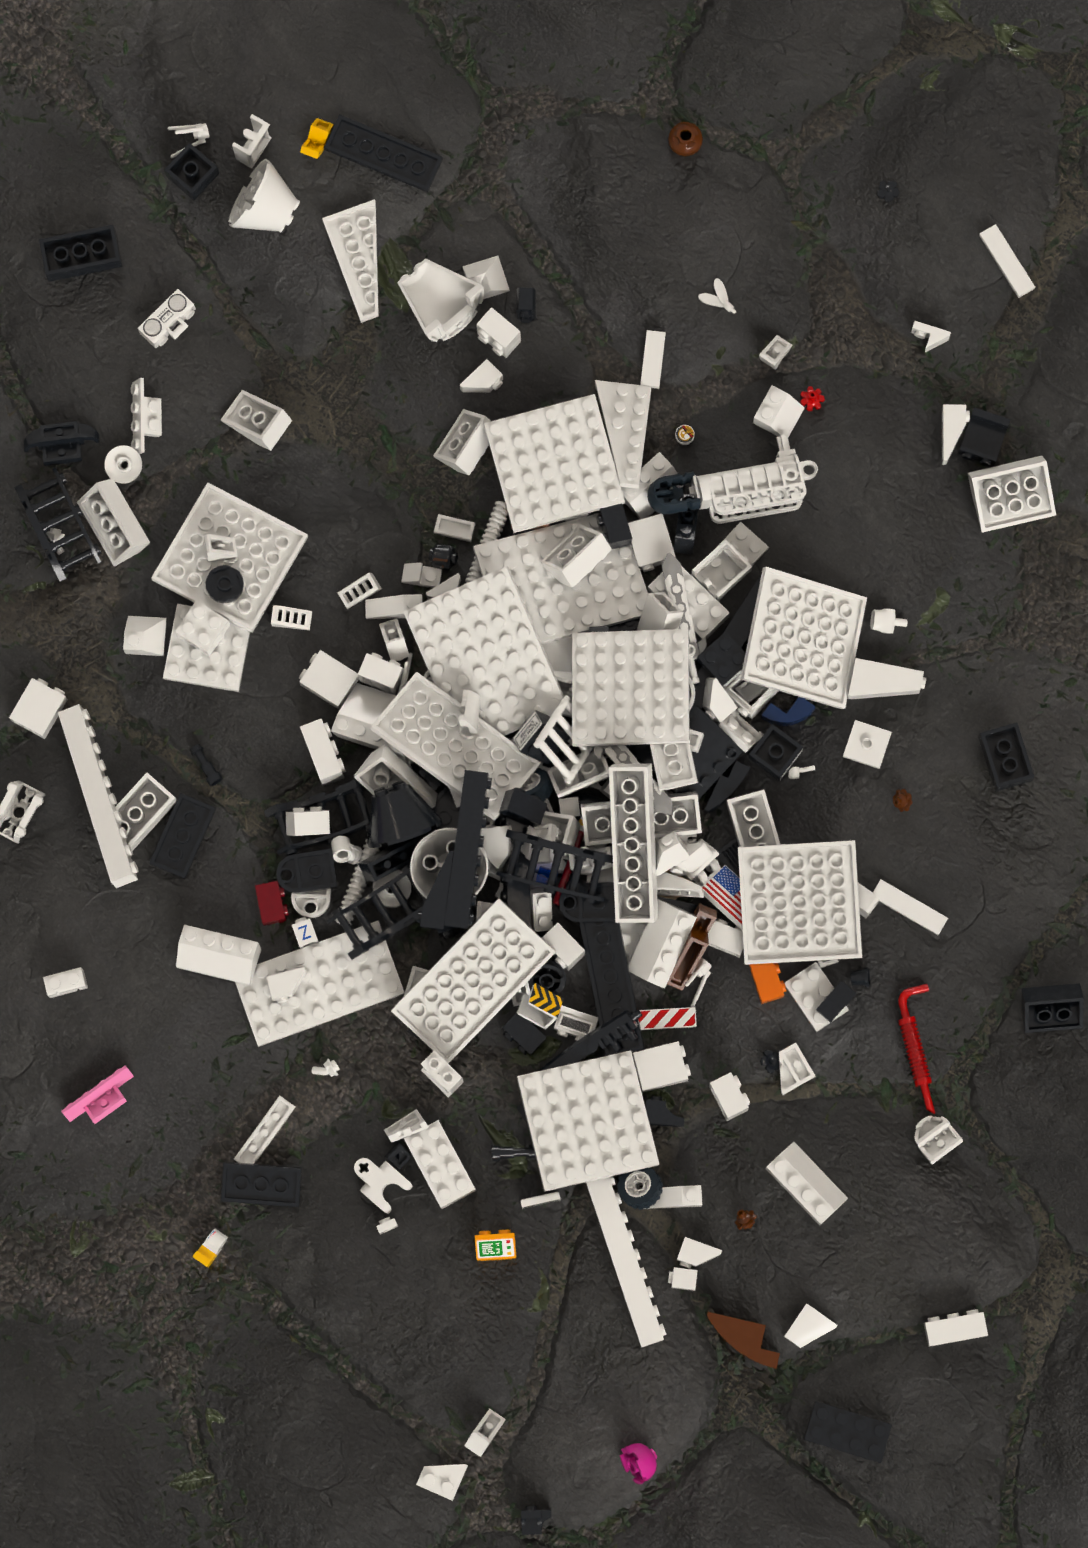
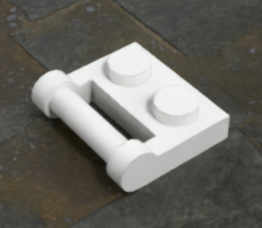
(740, 731)

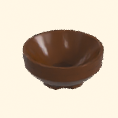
(683, 147)

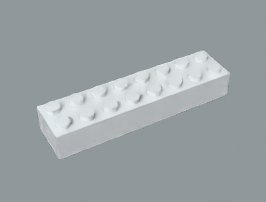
(633, 843)

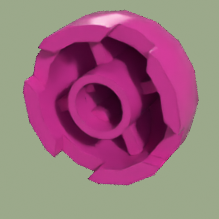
(639, 1461)

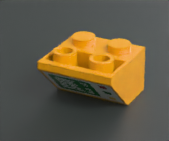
(495, 1246)

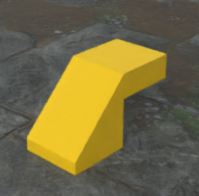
(317, 138)

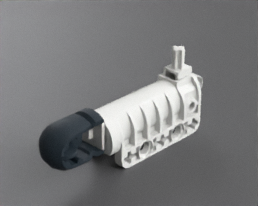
(751, 486)

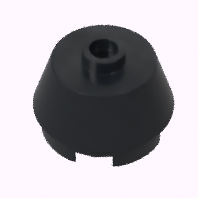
(549, 976)

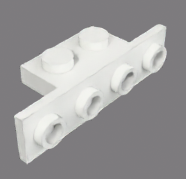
(146, 416)

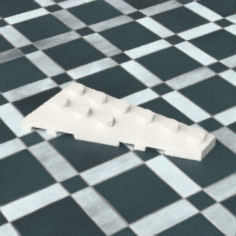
(355, 247)
(625, 419)

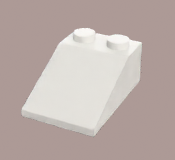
(257, 419)

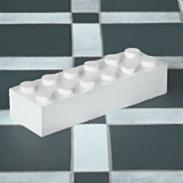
(684, 819)

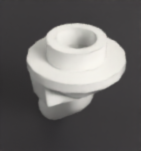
(55, 535)
(330, 1068)

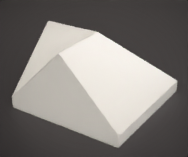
(488, 274)

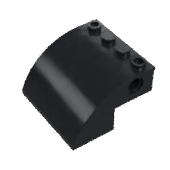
(711, 761)

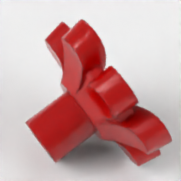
(812, 398)

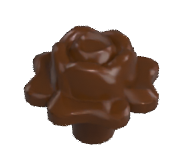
(902, 800)
(745, 1219)

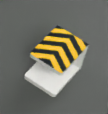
(540, 1007)

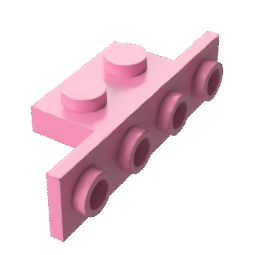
(100, 1099)

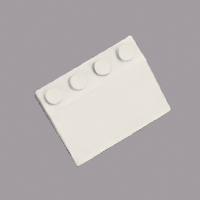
(1012, 493)
(358, 715)

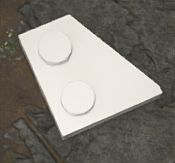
(793, 1069)
(406, 1126)
(442, 1479)

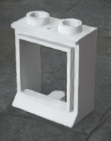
(255, 144)
(731, 550)
(743, 707)
(447, 1080)

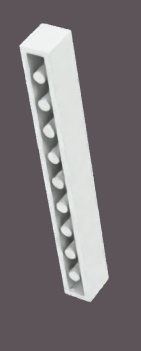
(98, 796)
(626, 1261)

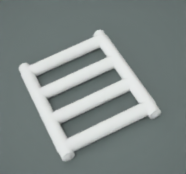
(548, 730)

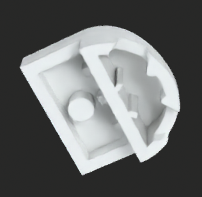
(936, 1137)

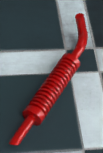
(914, 1046)

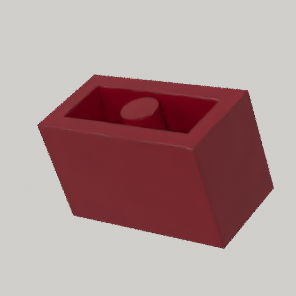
(271, 903)

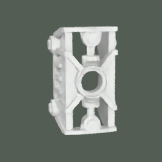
(11, 803)

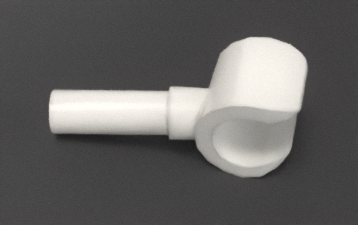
(794, 771)

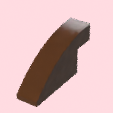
(694, 947)
(744, 1338)

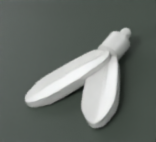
(720, 300)

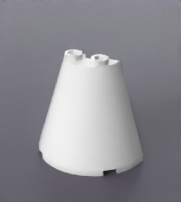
(441, 299)

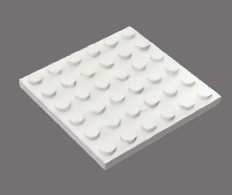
(554, 463)
(263, 547)
(803, 638)
(630, 687)
(800, 902)
(587, 1120)

